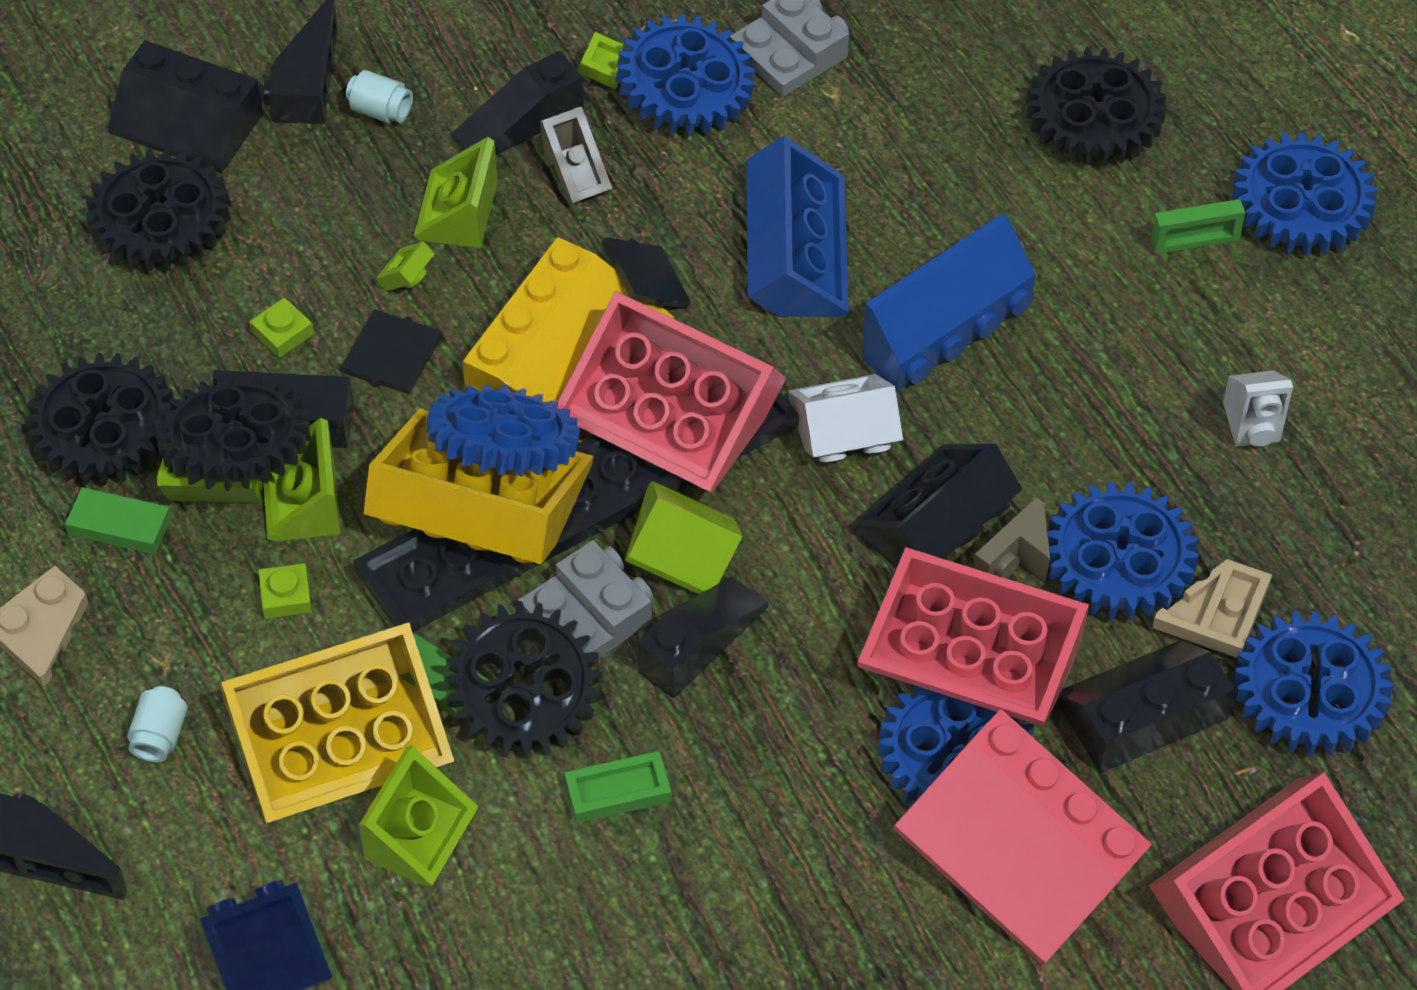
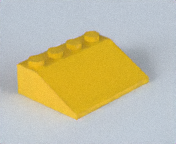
(546, 325)
(488, 511)
(334, 721)

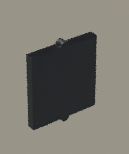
(646, 273)
(391, 351)

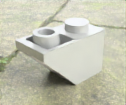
(1257, 407)

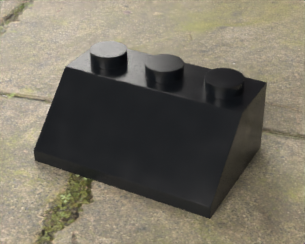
(184, 105)
(940, 502)
(1147, 703)

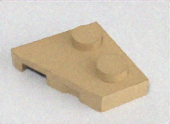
(1218, 609)
(40, 622)

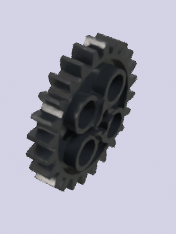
(1095, 106)
(158, 209)
(95, 408)
(233, 432)
(497, 645)

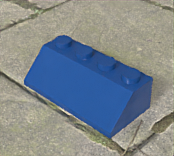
(796, 233)
(947, 304)

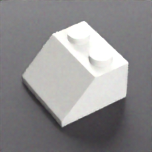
(847, 416)

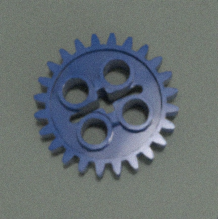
(685, 74)
(1305, 193)
(502, 430)
(1121, 551)
(1358, 686)
(926, 723)

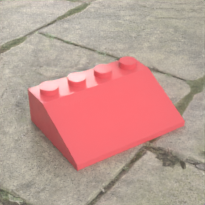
(669, 392)
(975, 636)
(1021, 836)
(1279, 888)

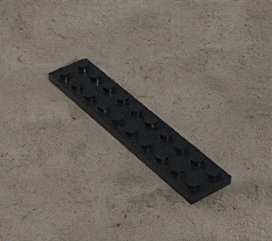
(429, 577)

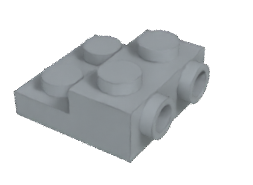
(793, 43)
(596, 595)

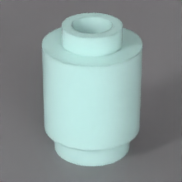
(379, 97)
(156, 724)

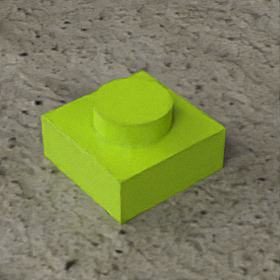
(601, 60)
(406, 267)
(281, 327)
(285, 591)

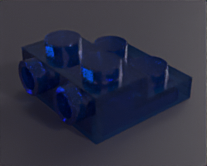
(265, 941)

